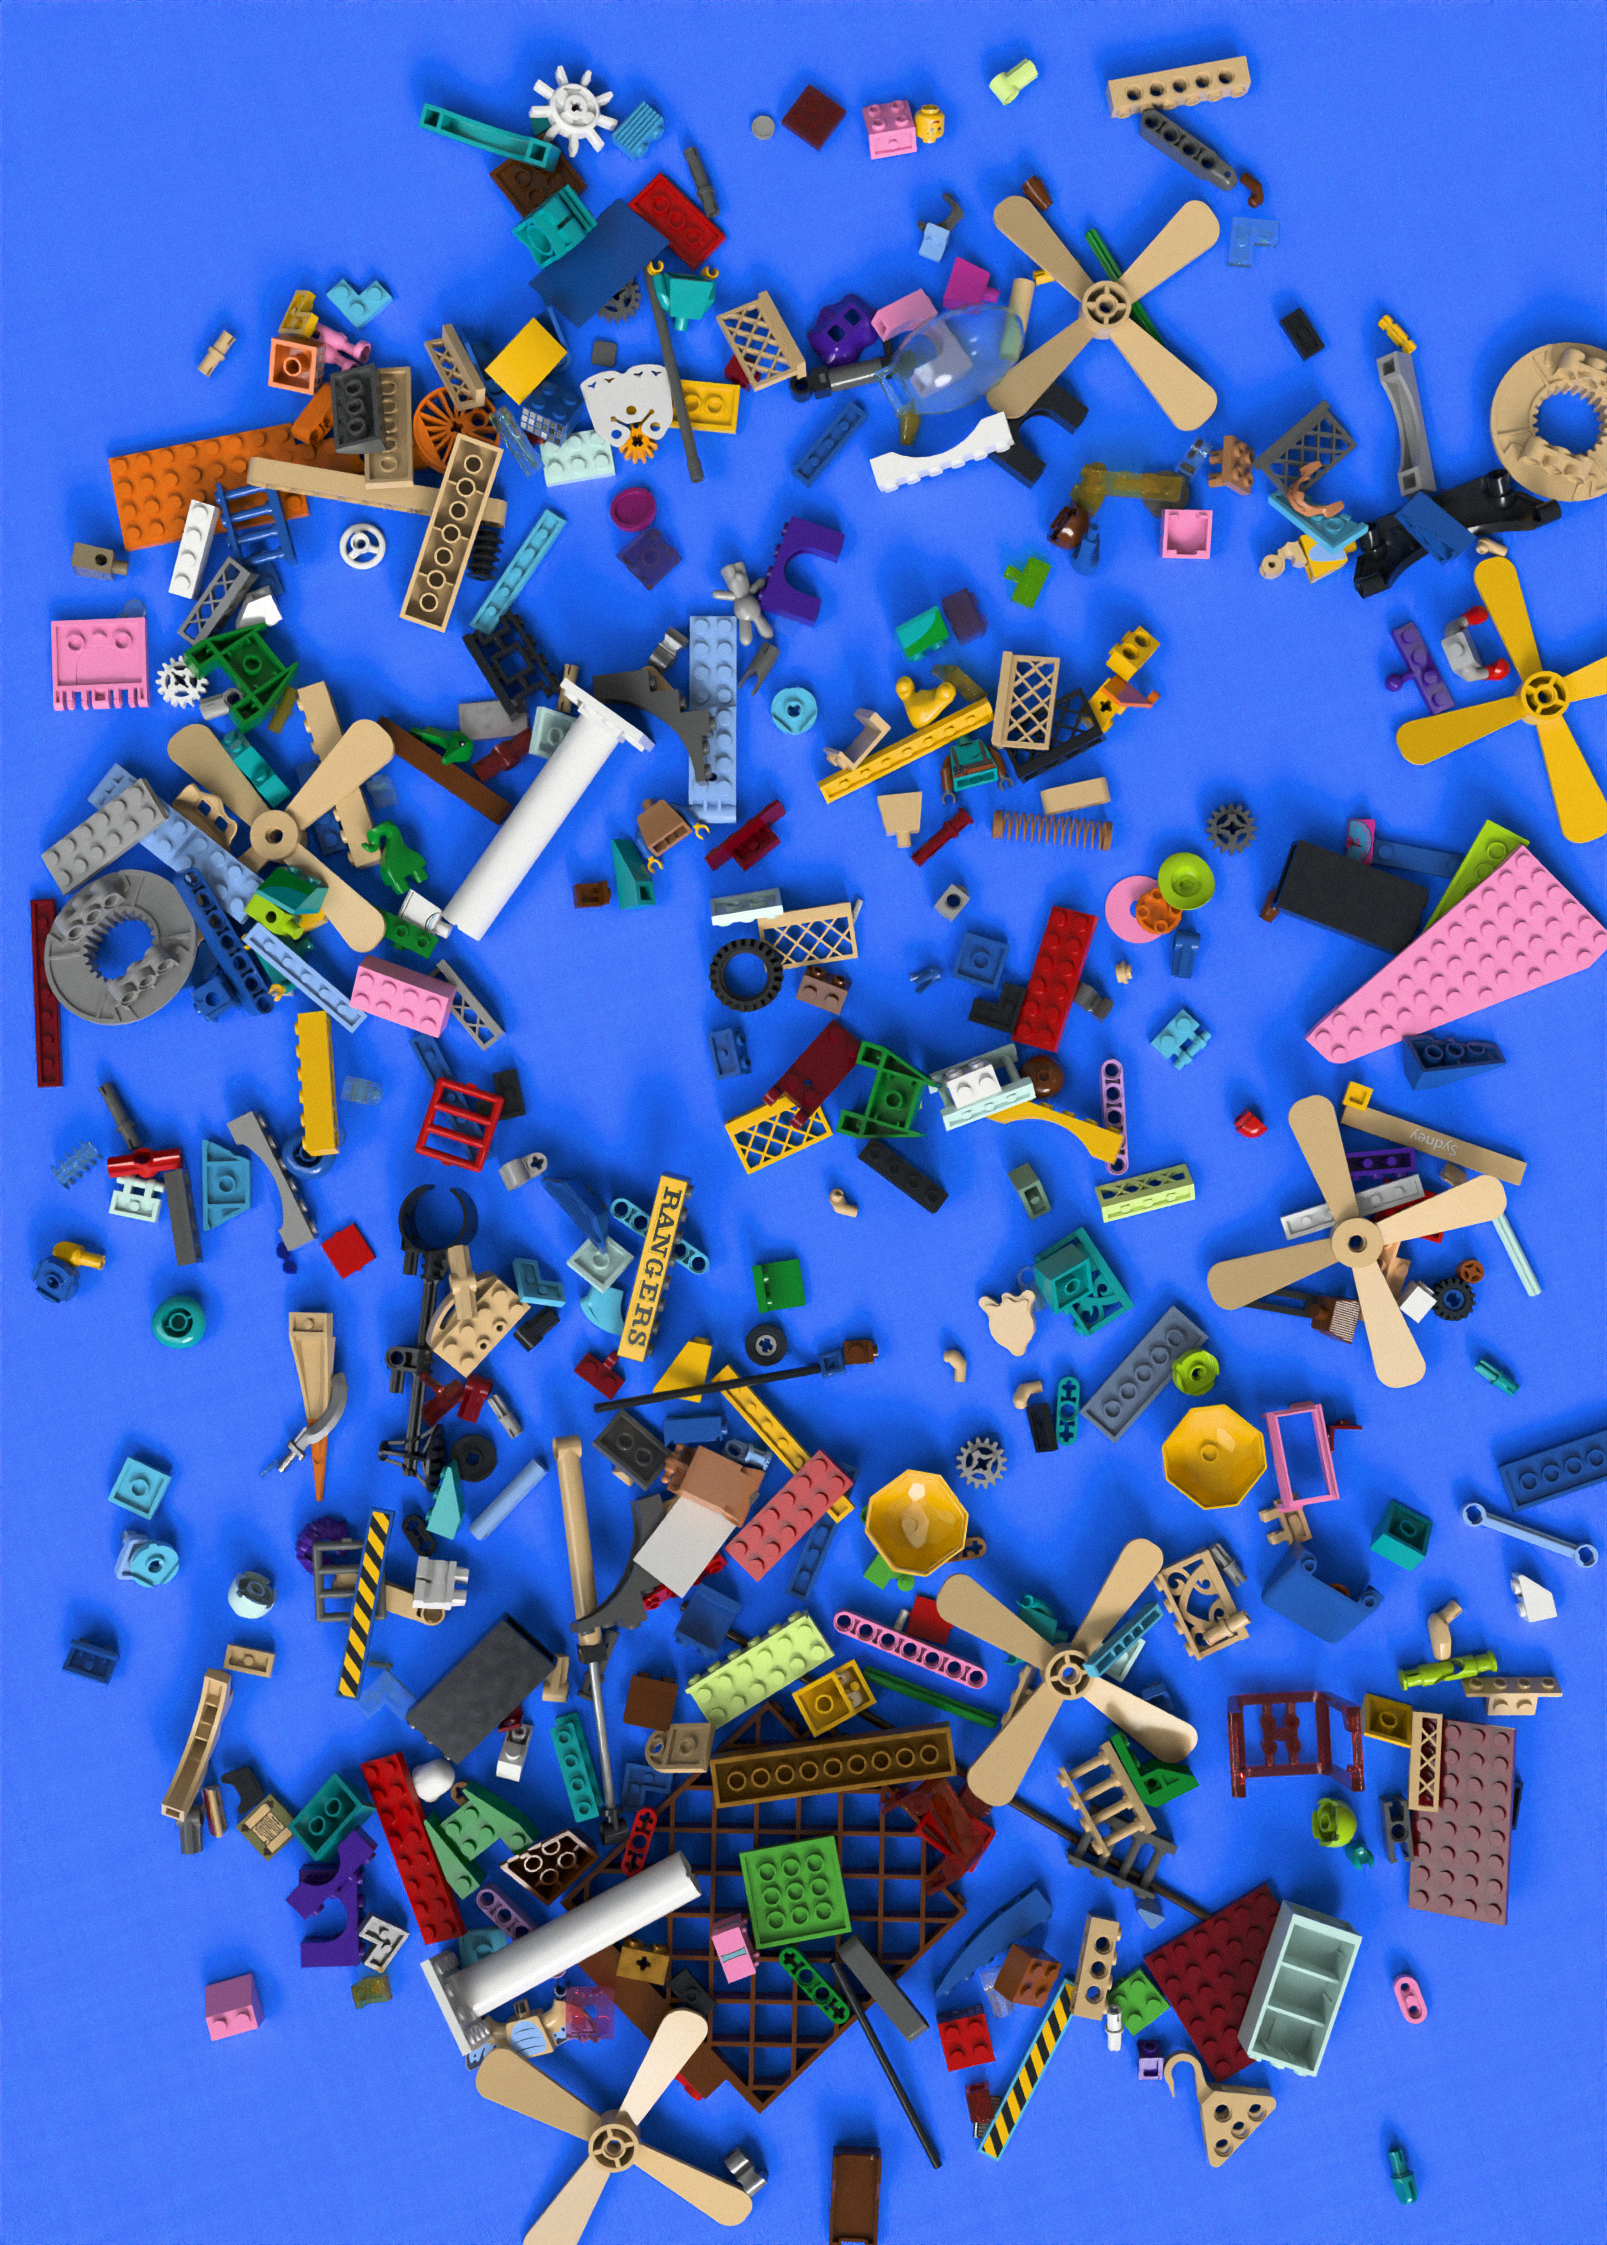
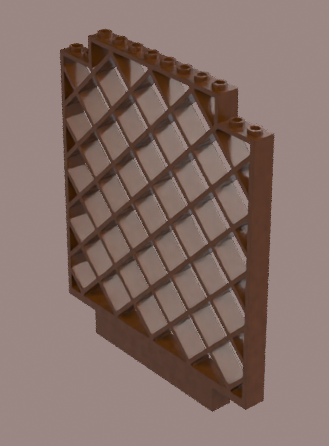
(648, 2003)

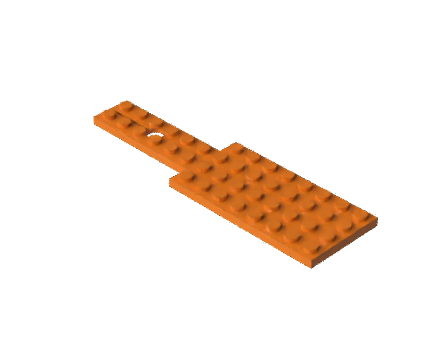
(157, 485)

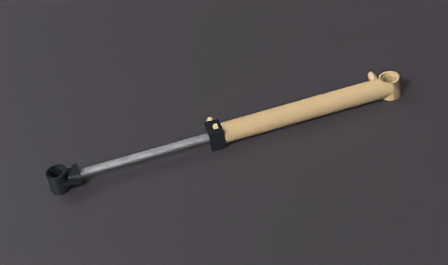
(591, 1647)

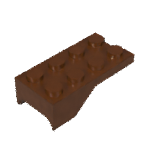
(855, 2195)

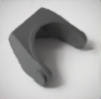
(953, 218)

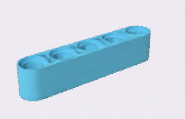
(629, 1220)

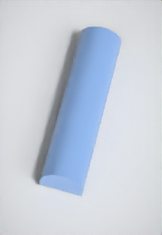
(508, 1499)

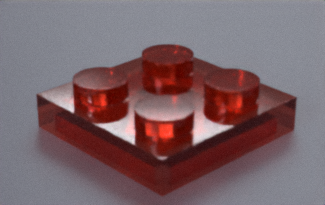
(813, 117)

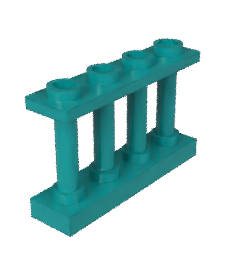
(577, 1766)

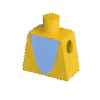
(1320, 561)

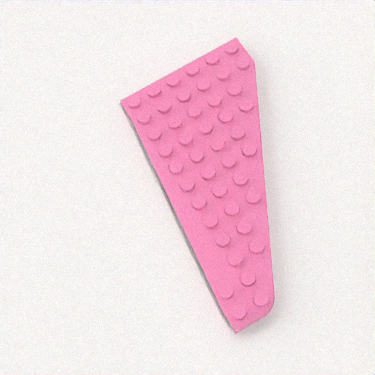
(1489, 947)

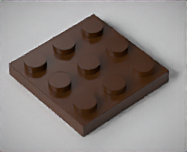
(530, 186)

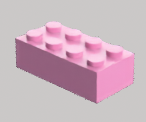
(403, 996)

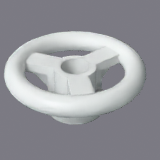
(356, 540)

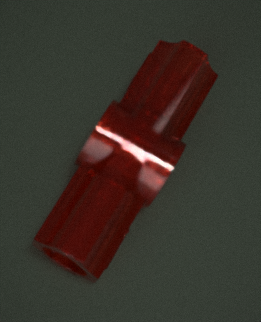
(503, 756)

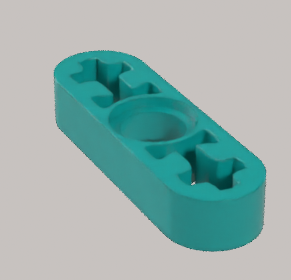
(1060, 1427)

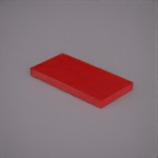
(678, 220)

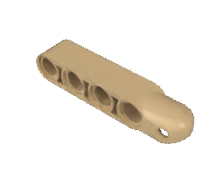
(398, 1600)

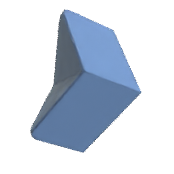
(1150, 1912)

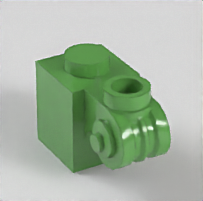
(880, 1574)

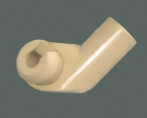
(1487, 545)
(840, 1205)
(958, 1362)
(1023, 1392)

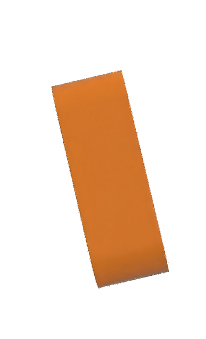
(315, 419)

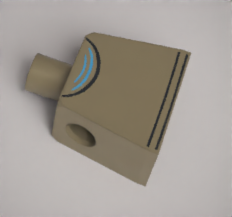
(88, 558)

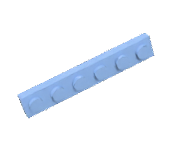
(304, 977)

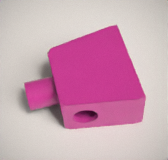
(968, 285)

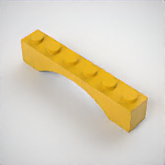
(1100, 1142)

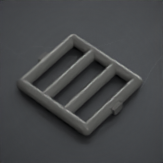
(319, 1570)

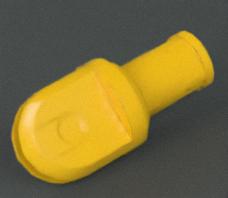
(76, 1255)

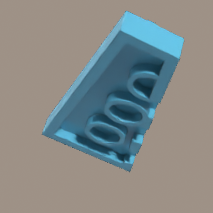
(1329, 533)

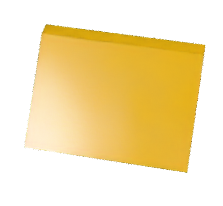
(1386, 1720)

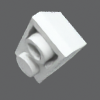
(257, 608)
(1416, 1300)
(1534, 1601)
(514, 1752)

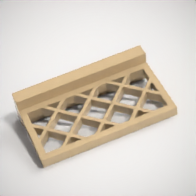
(777, 330)
(1005, 699)
(811, 915)

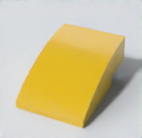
(525, 361)
(834, 1698)

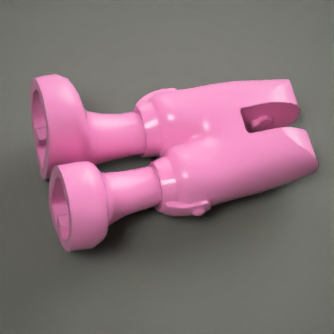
(338, 341)

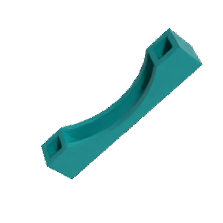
(489, 138)

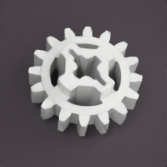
(175, 689)

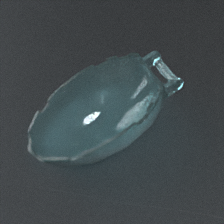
(953, 358)

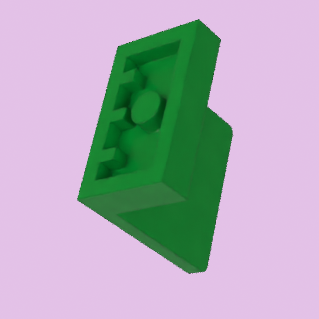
(778, 1285)

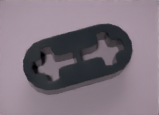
(414, 1538)

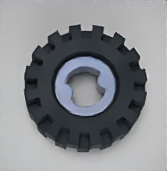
(1461, 1291)

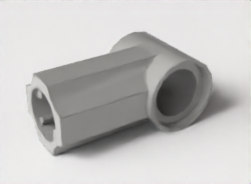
(219, 704)

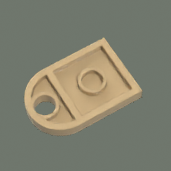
(683, 1749)

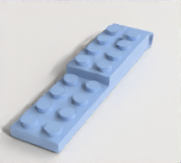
(715, 688)
(186, 846)

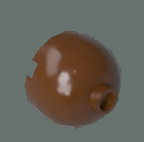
(1069, 527)
(1045, 1074)

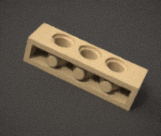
(1095, 1927)

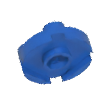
(62, 1272)

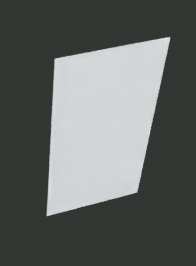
(685, 1544)

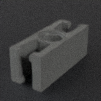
(1388, 1822)

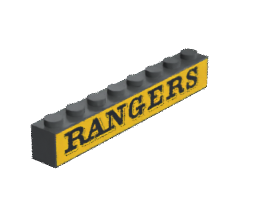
(654, 1266)

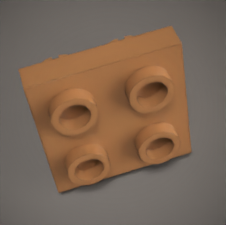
(1236, 466)

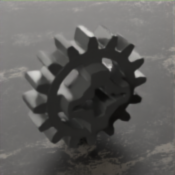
(624, 295)
(1220, 830)

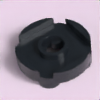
(477, 1445)

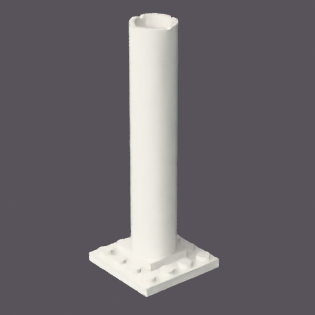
(540, 812)
(554, 1947)

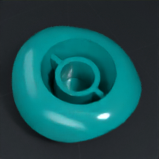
(178, 1322)

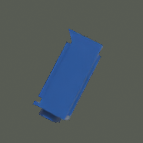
(695, 1428)

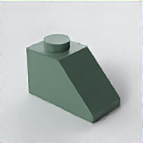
(1029, 1191)

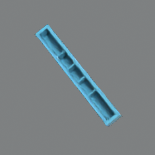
(1123, 1640)

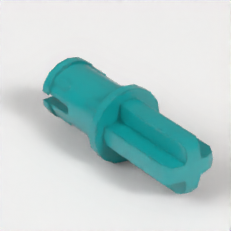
(1496, 1377)

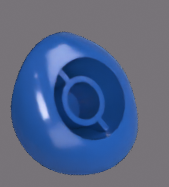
(300, 1162)

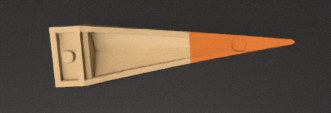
(314, 1357)

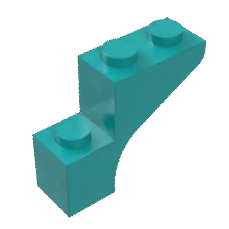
(255, 767)

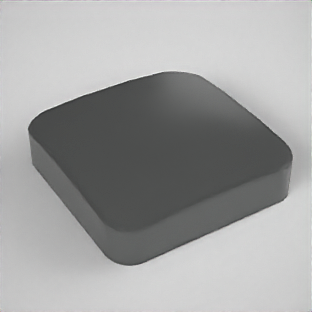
(604, 354)

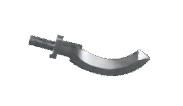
(321, 1427)

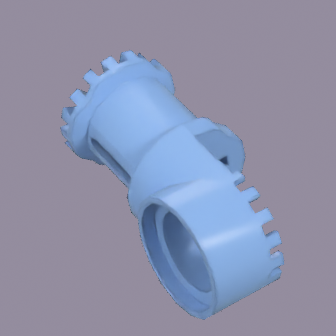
(747, 1454)

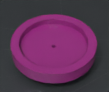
(633, 509)

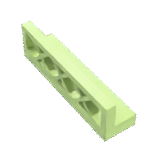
(1146, 1197)

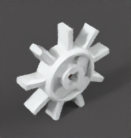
(573, 111)

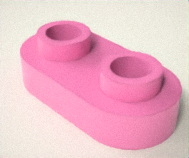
(1409, 1997)

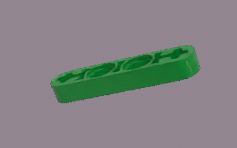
(812, 1985)

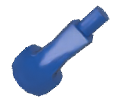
(1086, 558)

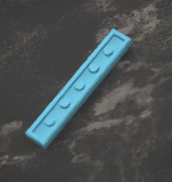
(518, 572)

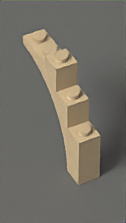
(205, 1733)

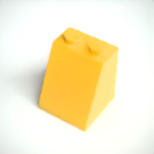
(688, 1368)

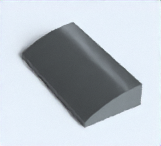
(358, 410)

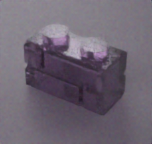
(964, 616)

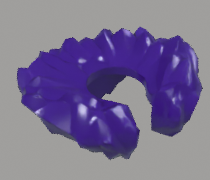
(315, 1531)

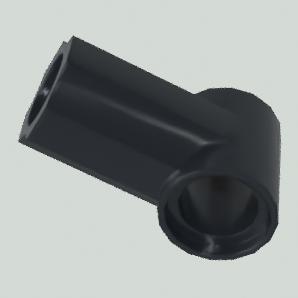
(533, 1331)

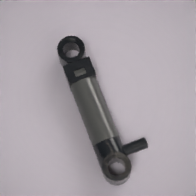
(826, 381)

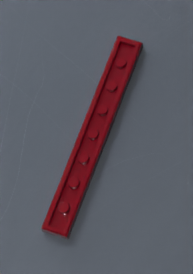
(45, 1002)

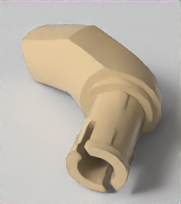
(1439, 1630)

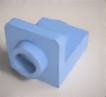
(934, 242)

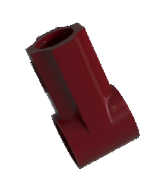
(476, 1392)

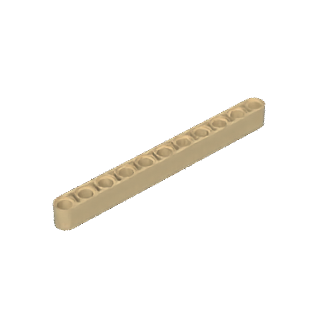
(352, 489)

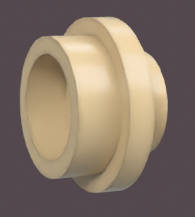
(1123, 972)

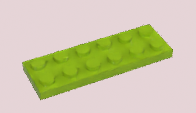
(1484, 855)

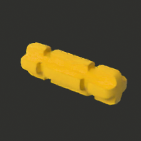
(1397, 334)

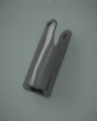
(761, 665)

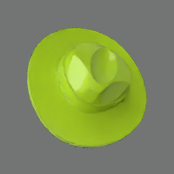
(1186, 881)

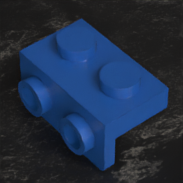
(91, 1661)

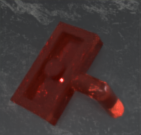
(443, 1402)

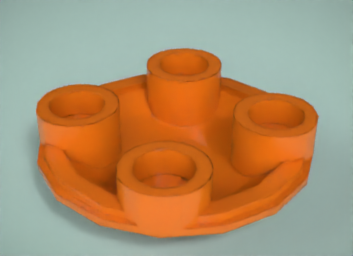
(1156, 914)

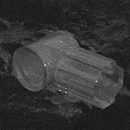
(1000, 2005)

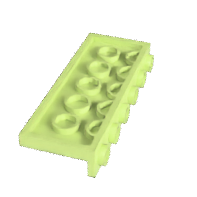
(759, 1668)

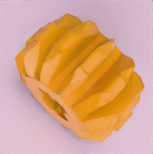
(638, 452)

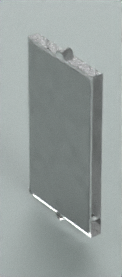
(489, 720)

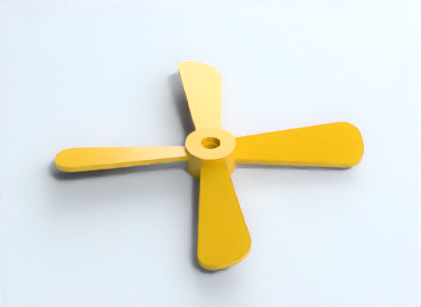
(1574, 790)

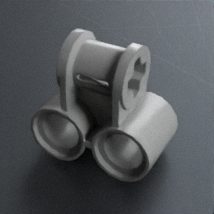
(520, 1171)

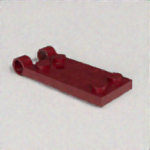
(824, 1064)

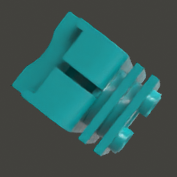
(555, 226)

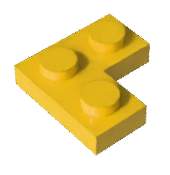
(298, 319)

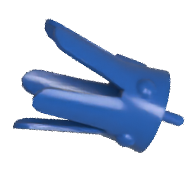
(926, 977)

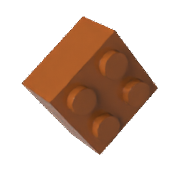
(1027, 1975)

